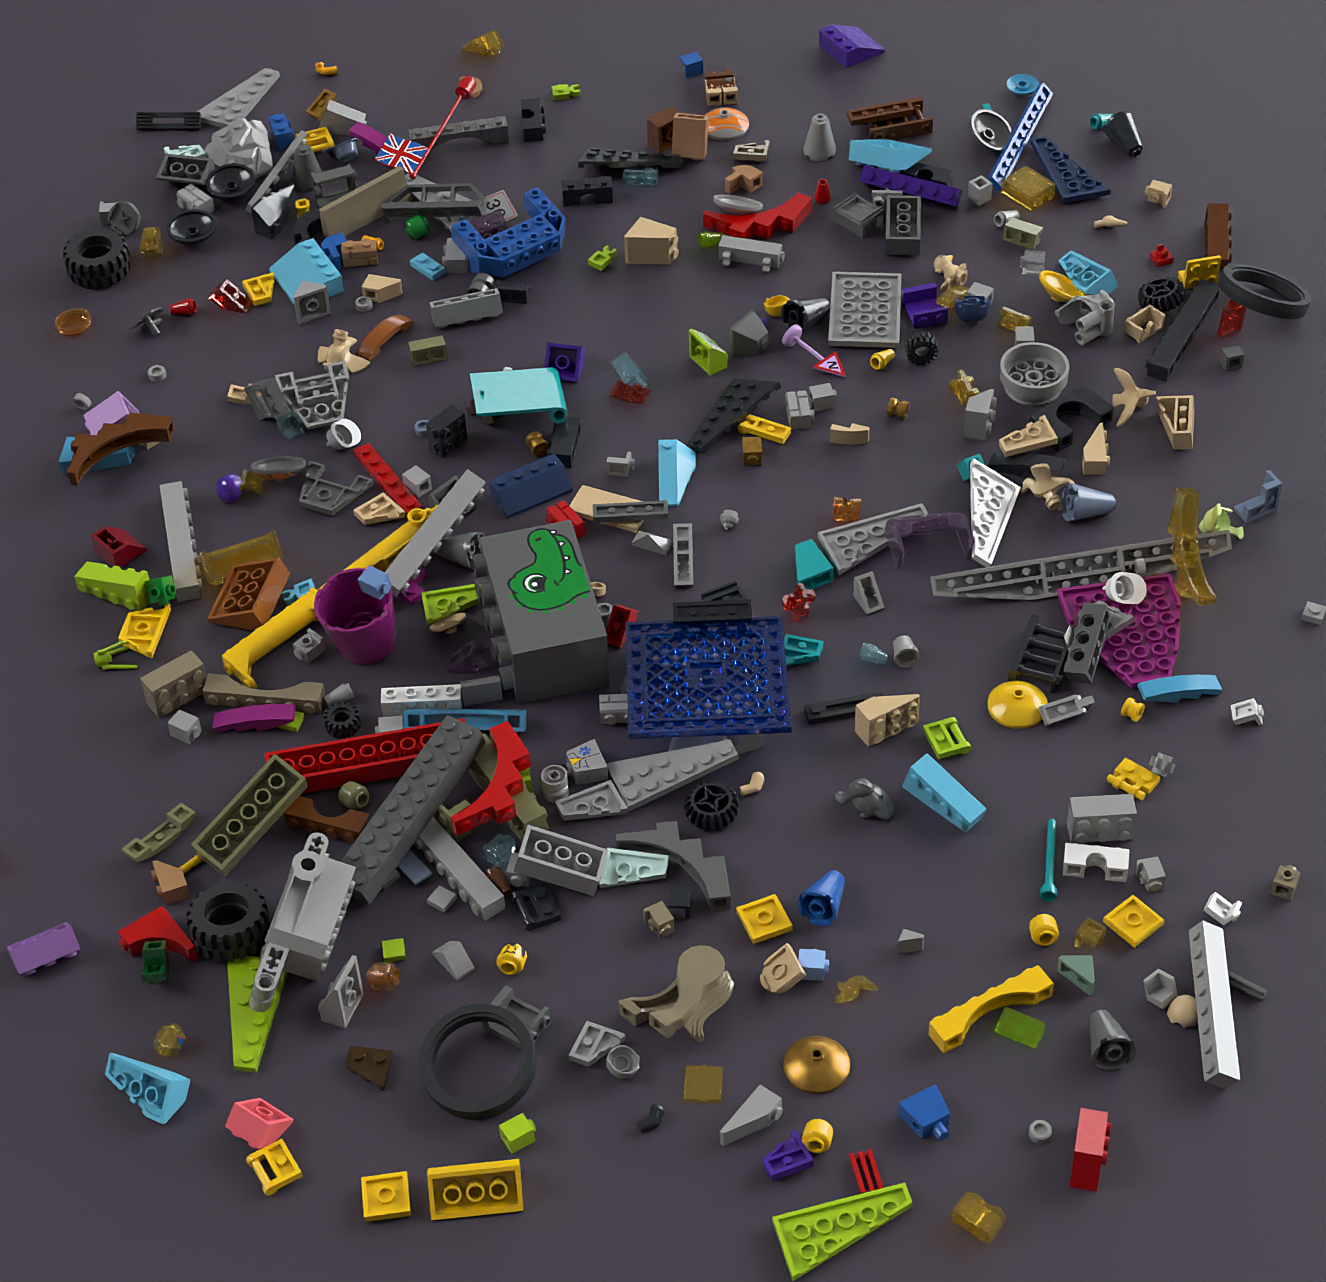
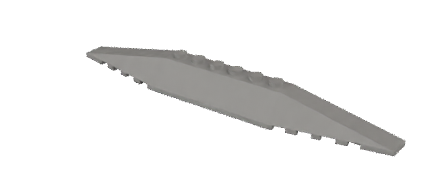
(1045, 575)

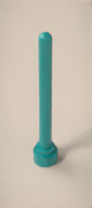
(1048, 891)

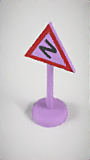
(829, 364)

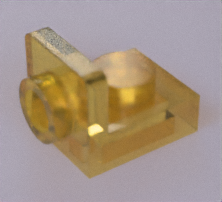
(251, 481)

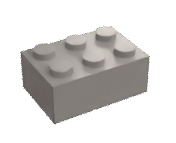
(1101, 818)

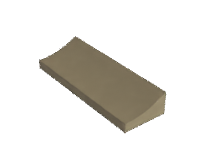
(362, 204)

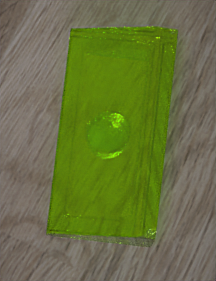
(1020, 1027)

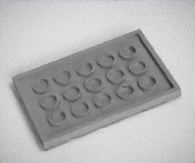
(865, 309)

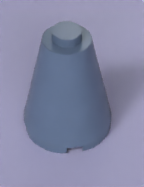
(1085, 502)

